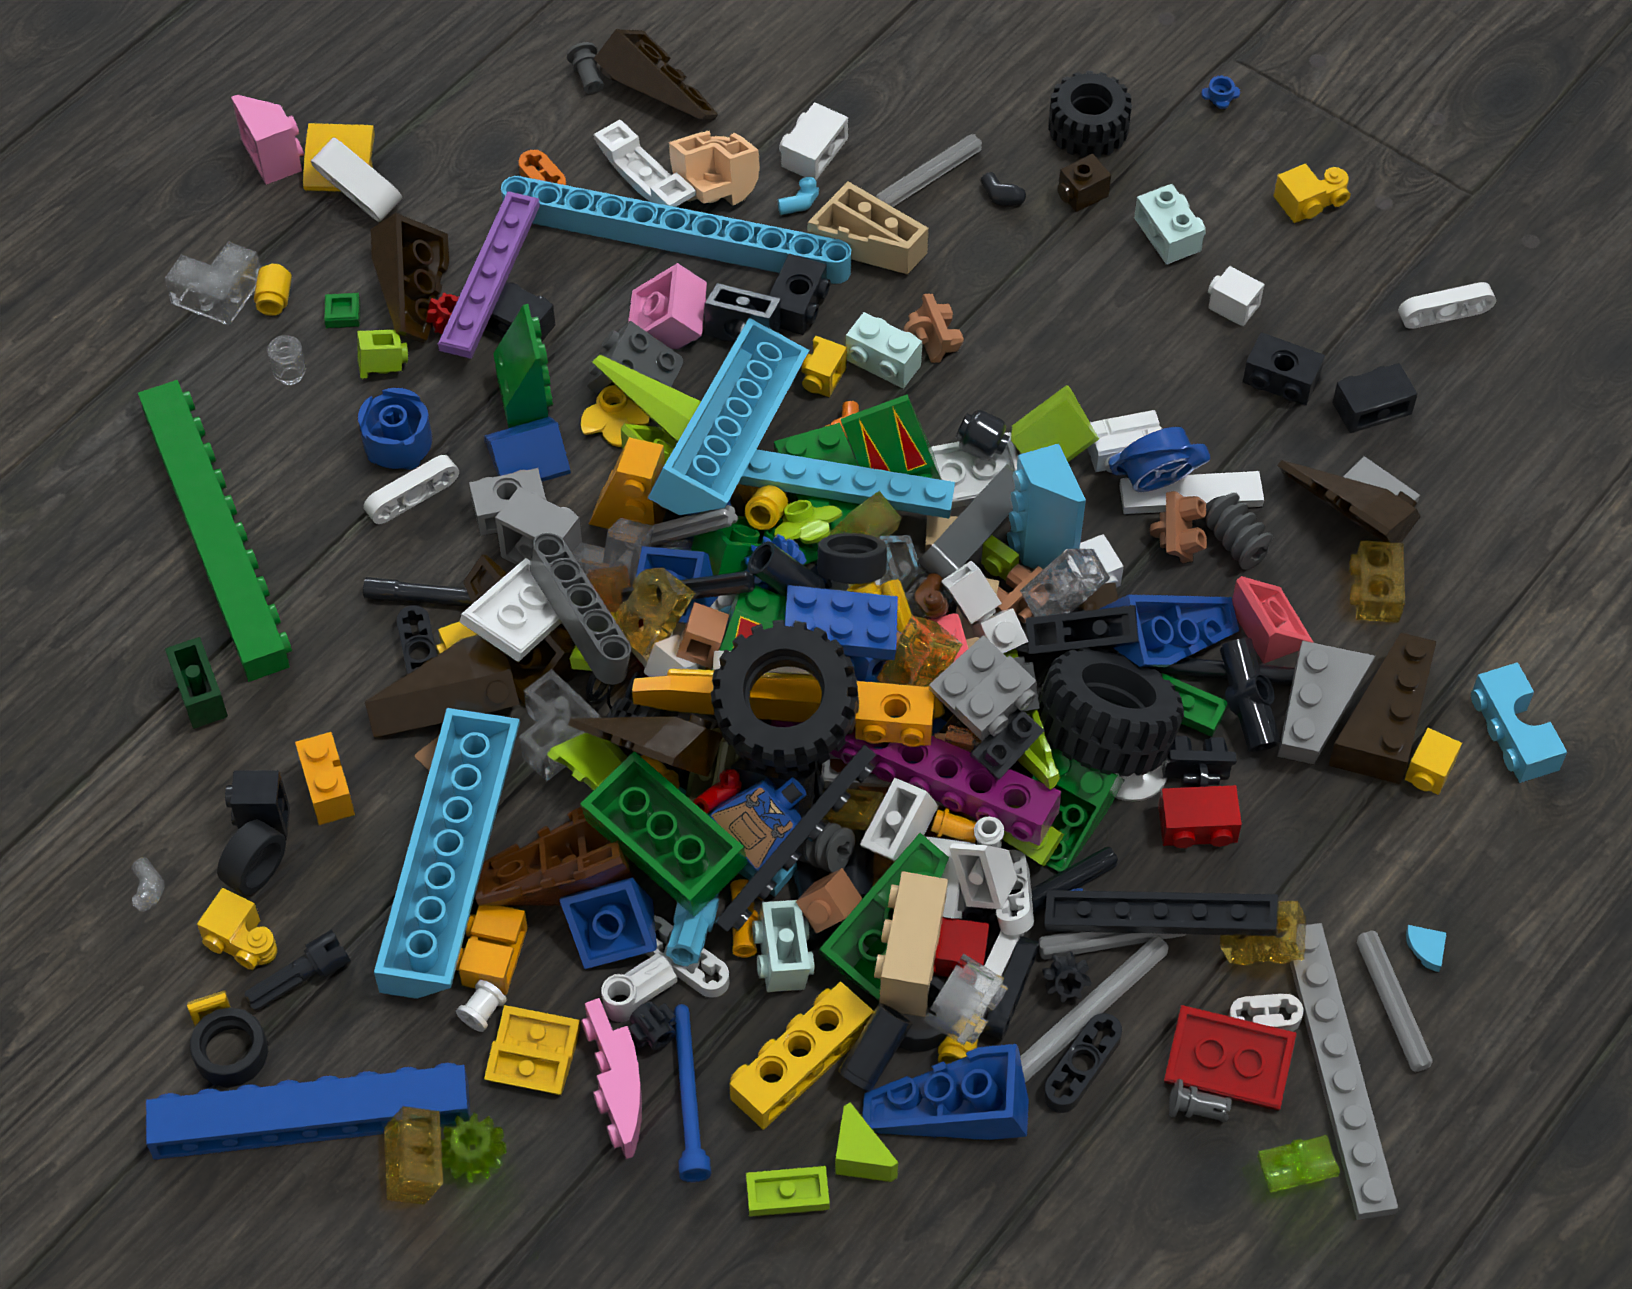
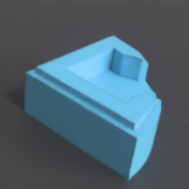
(1427, 946)

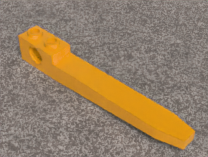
(799, 699)

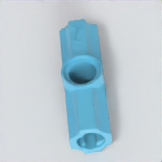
(690, 933)

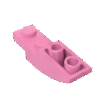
(619, 1078)

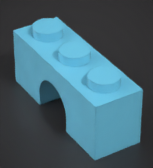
(1525, 748)

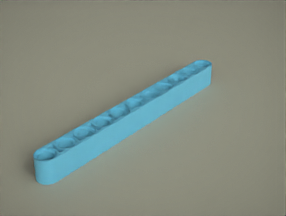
(678, 228)

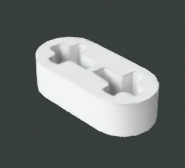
(1266, 1007)

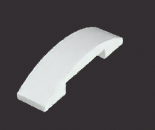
(639, 168)

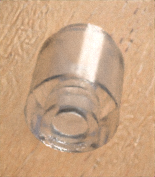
(286, 359)

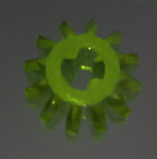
(487, 1152)

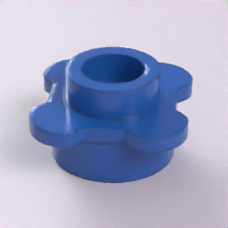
(1221, 91)

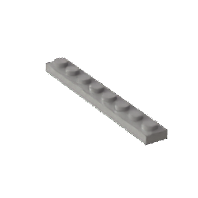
(1342, 1079)

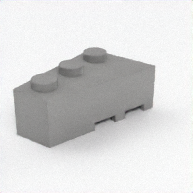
(1318, 697)

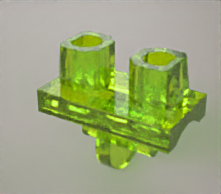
(1298, 1163)

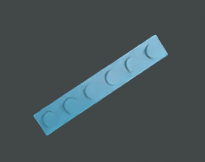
(849, 482)

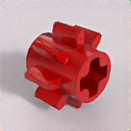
(440, 311)

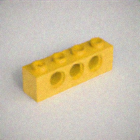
(767, 1100)

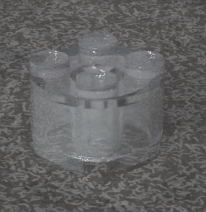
(965, 1000)

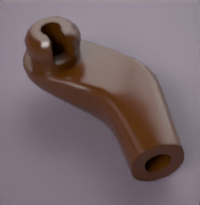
(929, 597)

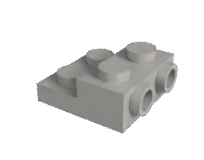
(984, 688)

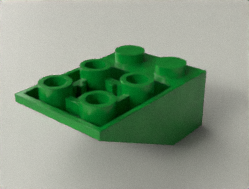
(523, 371)
(1083, 804)

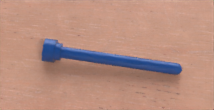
(694, 1163)

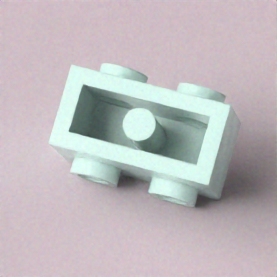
(1169, 223)
(884, 350)
(783, 946)

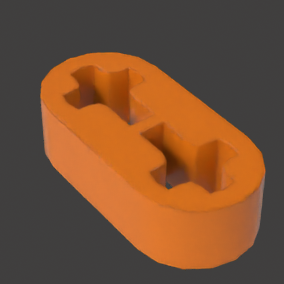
(548, 170)

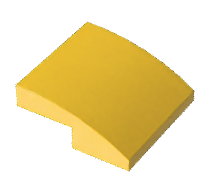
(355, 137)
(533, 1050)

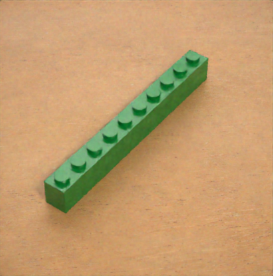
(214, 531)

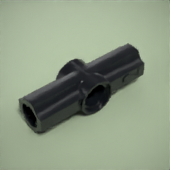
(1249, 695)

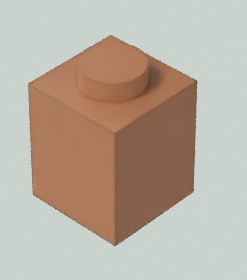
(702, 635)
(829, 900)

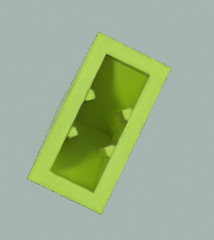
(861, 1151)

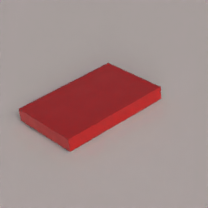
(1230, 1057)

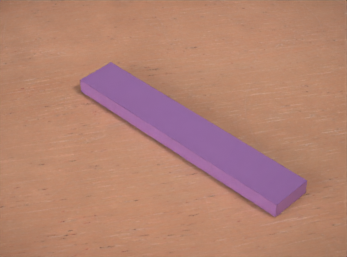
(489, 275)

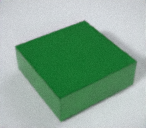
(342, 310)

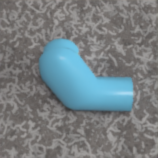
(802, 200)

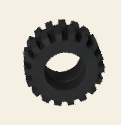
(1089, 95)

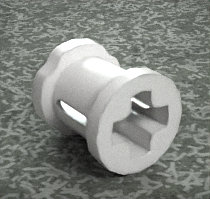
(481, 1005)

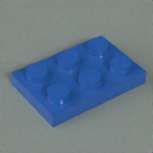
(858, 621)

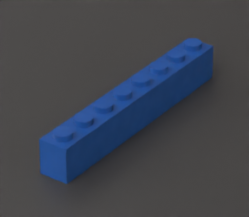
(300, 1111)

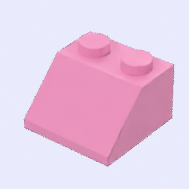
(268, 137)
(670, 306)

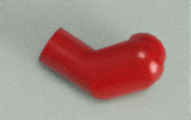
(720, 791)

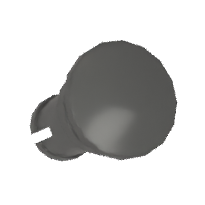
(583, 62)
(1197, 1103)

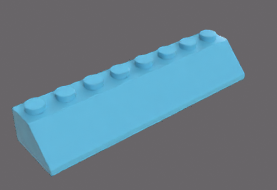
(729, 422)
(445, 854)

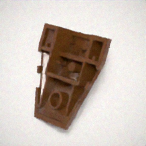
(553, 866)

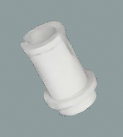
(994, 831)

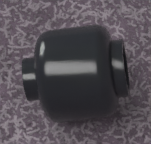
(982, 435)

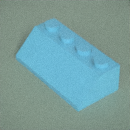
(1045, 507)

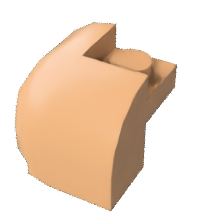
(716, 166)

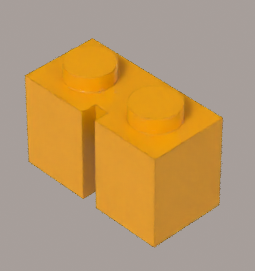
(325, 778)
(493, 946)

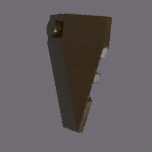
(1369, 506)
(667, 739)

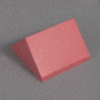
(1268, 619)

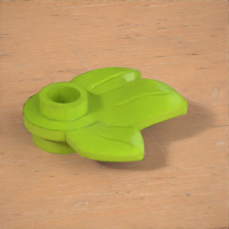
(807, 522)

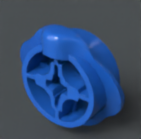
(1159, 459)

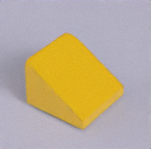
(205, 1005)

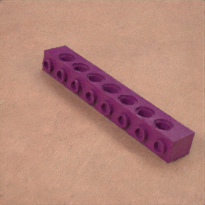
(1036, 802)

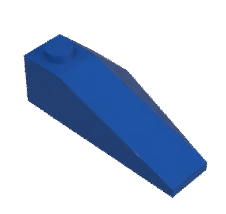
(1176, 626)
(962, 1099)

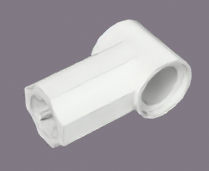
(639, 985)

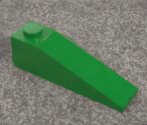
(857, 940)

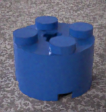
(395, 429)

